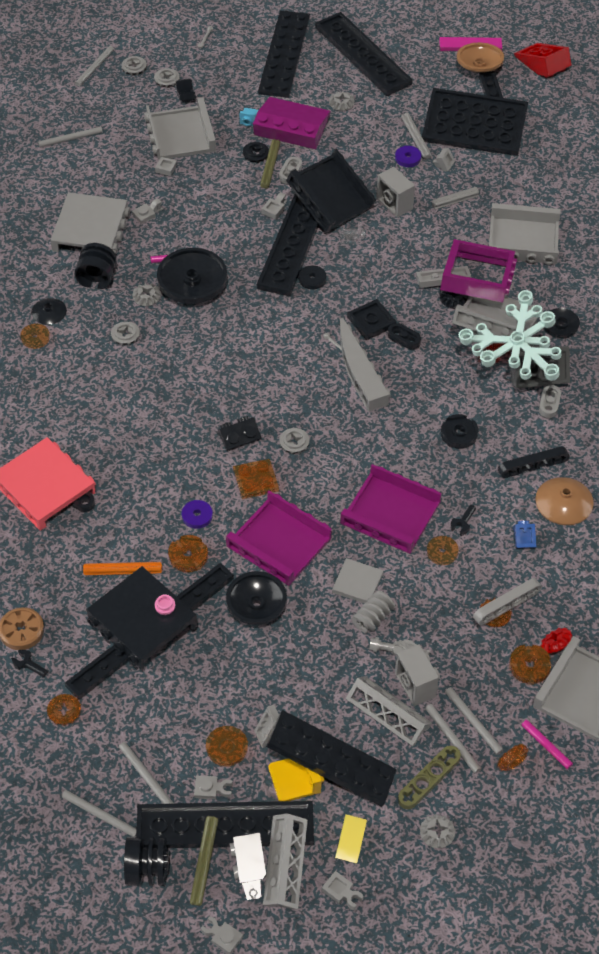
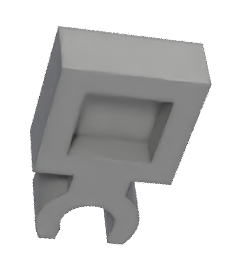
(208, 786)
(340, 888)
(224, 937)

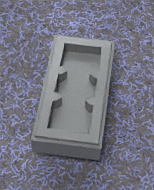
(266, 725)

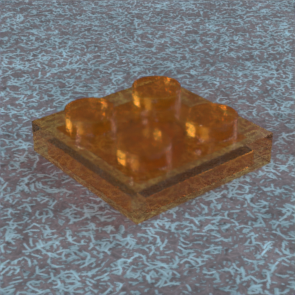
(255, 478)

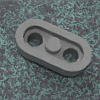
(288, 166)
(549, 402)

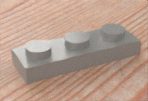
(434, 277)

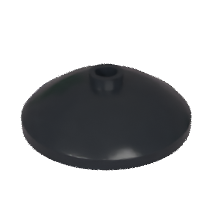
(256, 588)

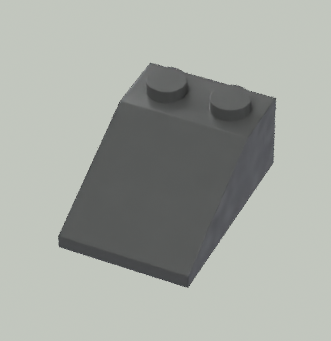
(538, 377)

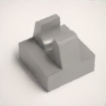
(444, 160)

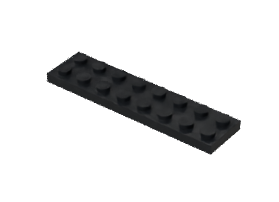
(363, 53)
(284, 54)
(289, 250)
(185, 822)

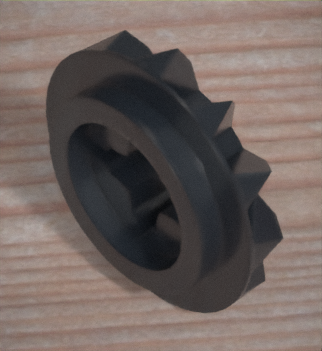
(257, 147)
(447, 299)

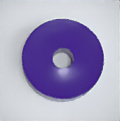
(404, 151)
(201, 520)

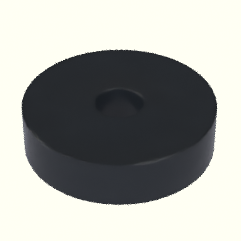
(312, 271)

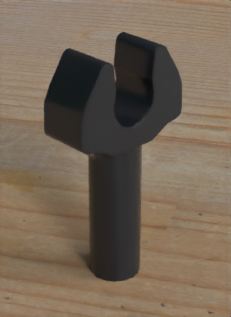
(463, 521)
(27, 663)

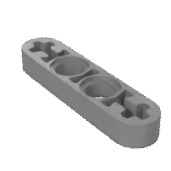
(507, 601)

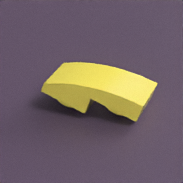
(351, 838)

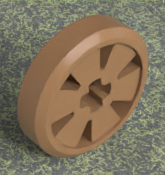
(24, 638)

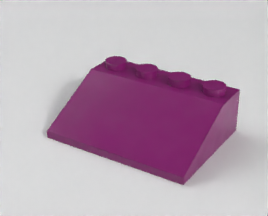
(291, 122)

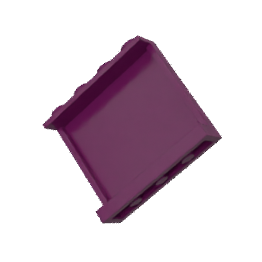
(391, 509)
(280, 538)

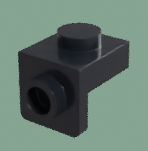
(185, 90)

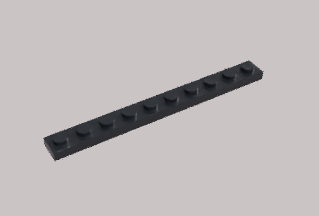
(112, 660)

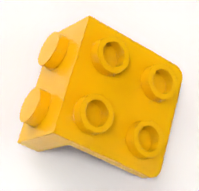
(294, 780)

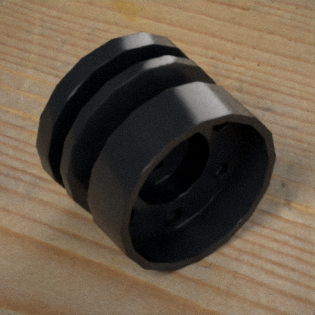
(95, 265)
(145, 861)

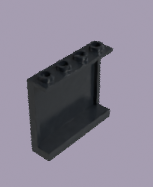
(331, 191)
(130, 618)

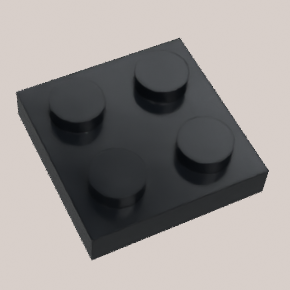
(371, 319)

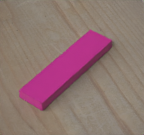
(456, 43)

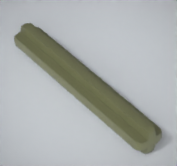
(270, 163)
(203, 861)

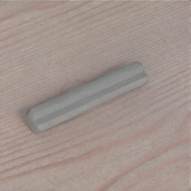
(455, 198)

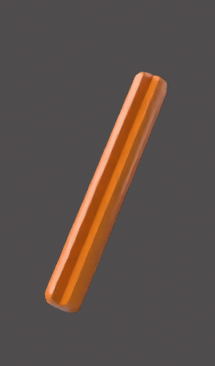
(120, 568)

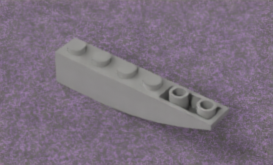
(362, 371)

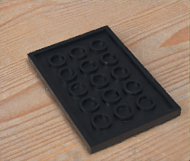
(475, 121)

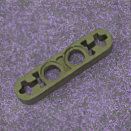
(426, 775)

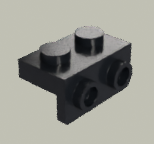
(239, 433)

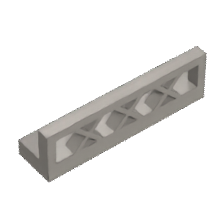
(392, 703)
(281, 860)

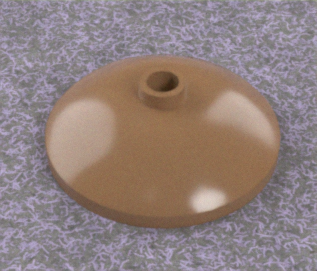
(480, 57)
(564, 508)

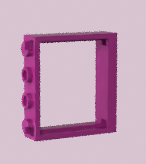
(477, 287)

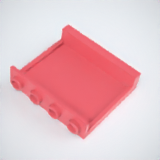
(43, 481)

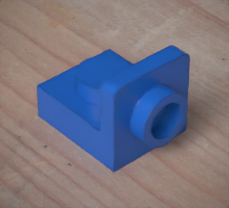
(524, 535)

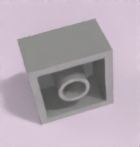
(395, 191)
(417, 674)

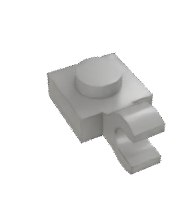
(274, 208)
(145, 213)

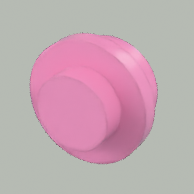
(165, 604)

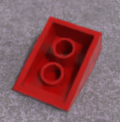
(545, 58)

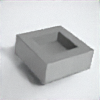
(166, 166)

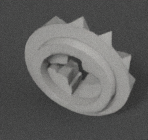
(137, 61)
(169, 73)
(346, 104)
(144, 299)
(120, 328)
(299, 435)
(431, 838)

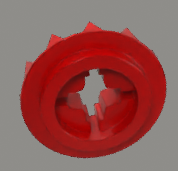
(562, 636)

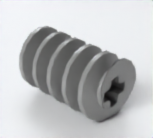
(373, 612)

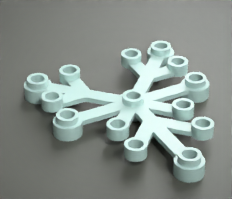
(486, 338)

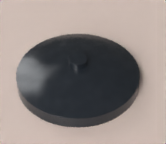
(192, 275)

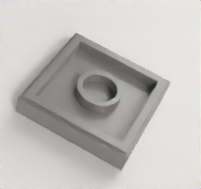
(357, 581)

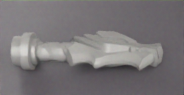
(396, 647)

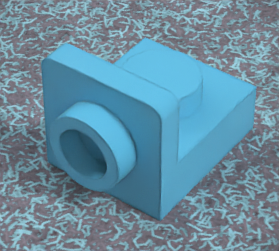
(248, 116)

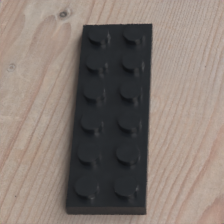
(331, 758)

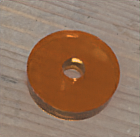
(35, 342)
(439, 557)

